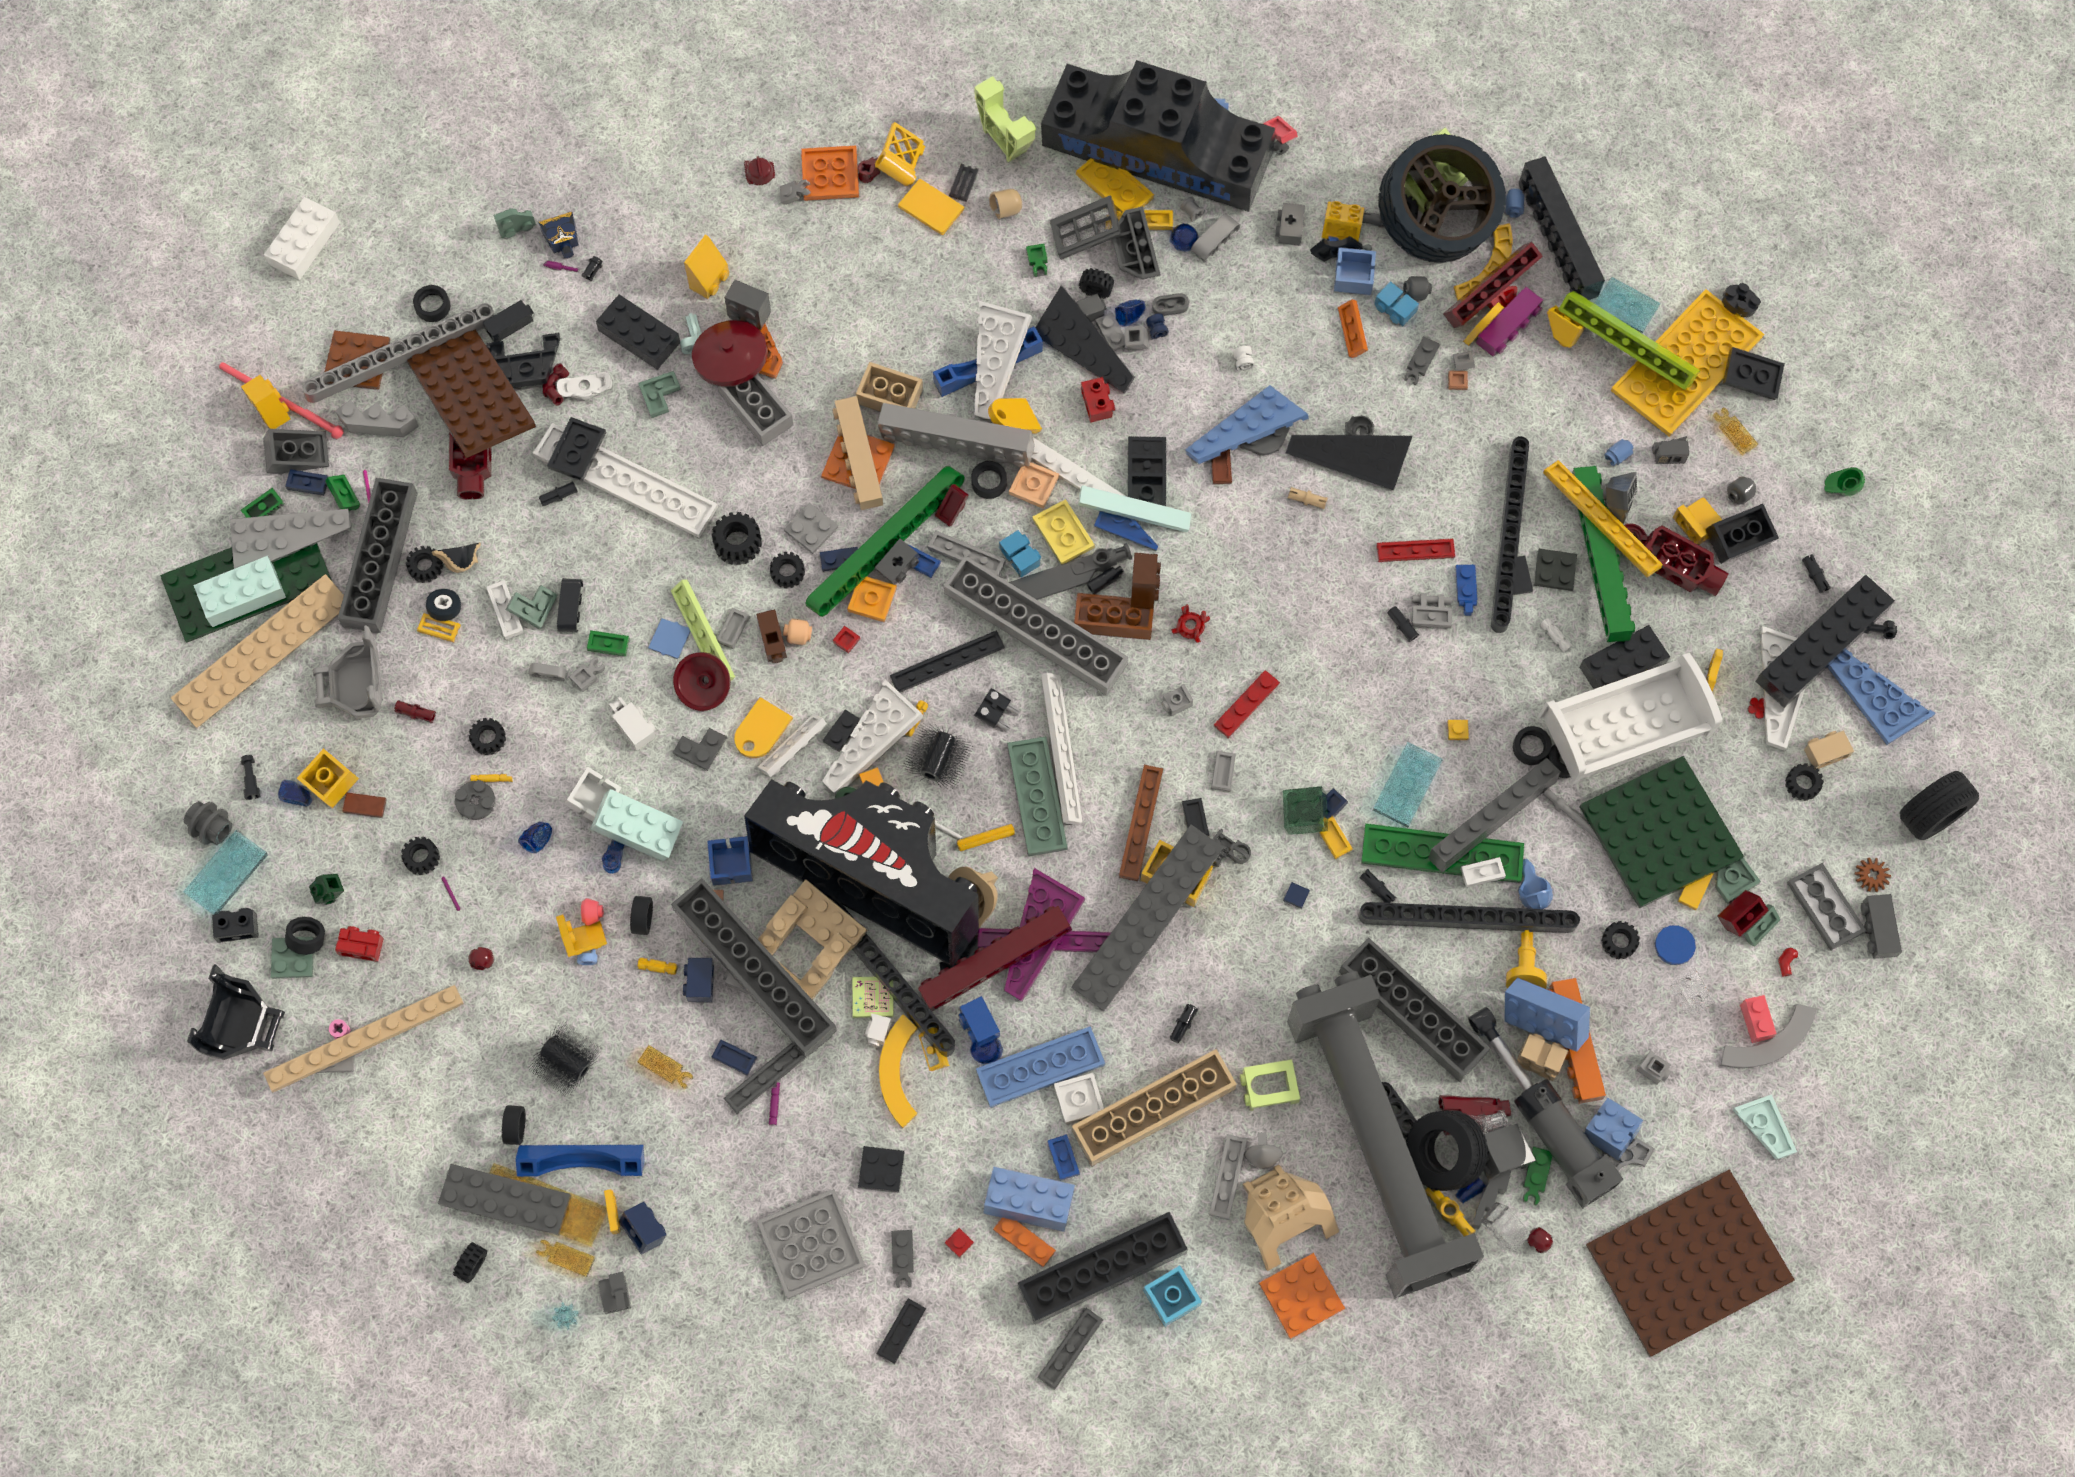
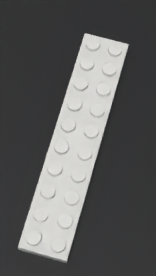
(639, 487)

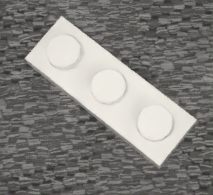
(500, 599)

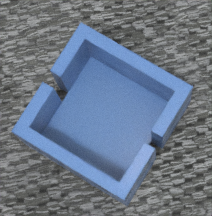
(1354, 271)
(1613, 1128)

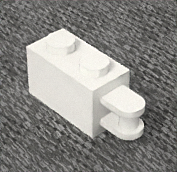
(632, 723)

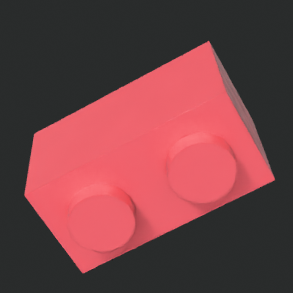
(1758, 1019)

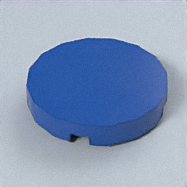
(1675, 945)

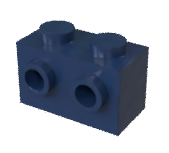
(699, 980)
(642, 1227)

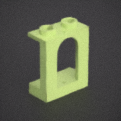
(1254, 1100)

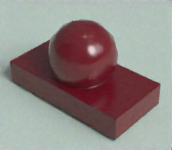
(952, 505)

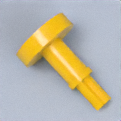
(1526, 964)

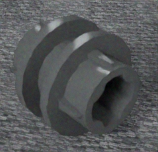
(207, 823)

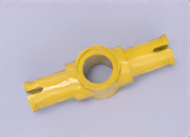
(1456, 1219)

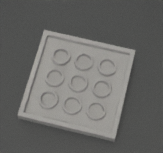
(810, 1243)

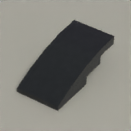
(1147, 469)

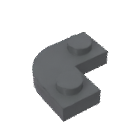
(1267, 444)

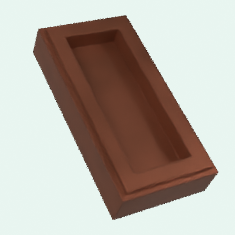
(1222, 468)
(364, 805)

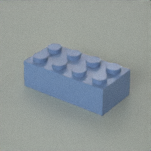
(1547, 1014)
(1029, 1199)

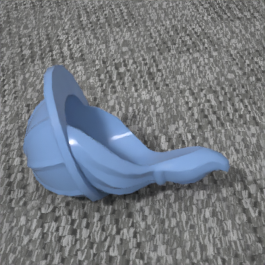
(1534, 891)

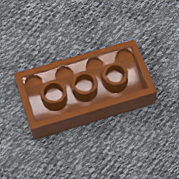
(1112, 616)

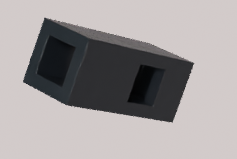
(508, 321)

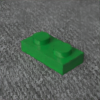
(342, 492)
(608, 643)

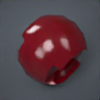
(481, 958)
(1540, 1240)

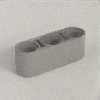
(1215, 236)

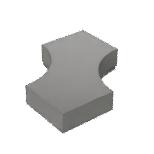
(1636, 1153)

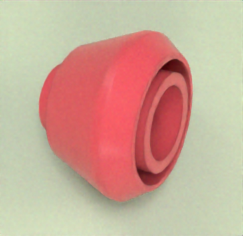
(591, 911)

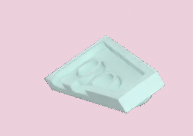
(1767, 1125)

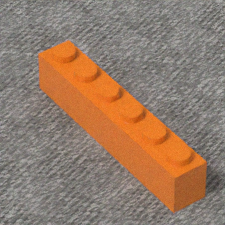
(1582, 1064)

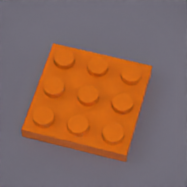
(830, 172)
(836, 470)
(1301, 1296)

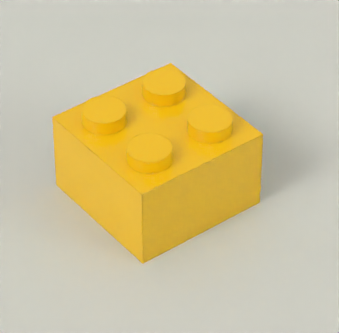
(327, 778)

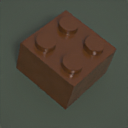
(1145, 580)

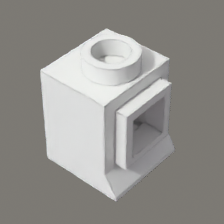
(877, 1030)

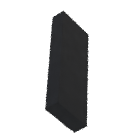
(901, 1331)

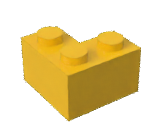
(266, 401)

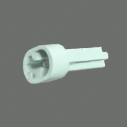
(694, 330)

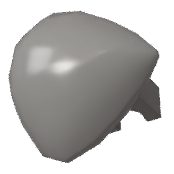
(1263, 1155)

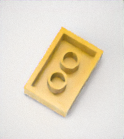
(1157, 858)

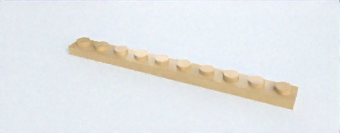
(363, 1038)

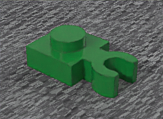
(1038, 257)

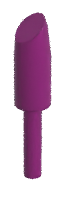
(558, 266)

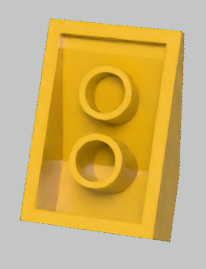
(706, 268)

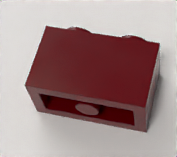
(1742, 913)

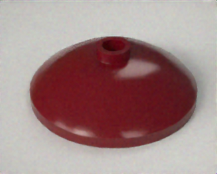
(690, 683)

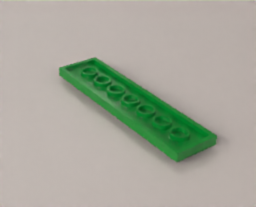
(1412, 847)

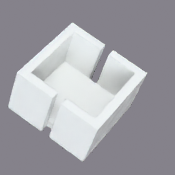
(589, 793)

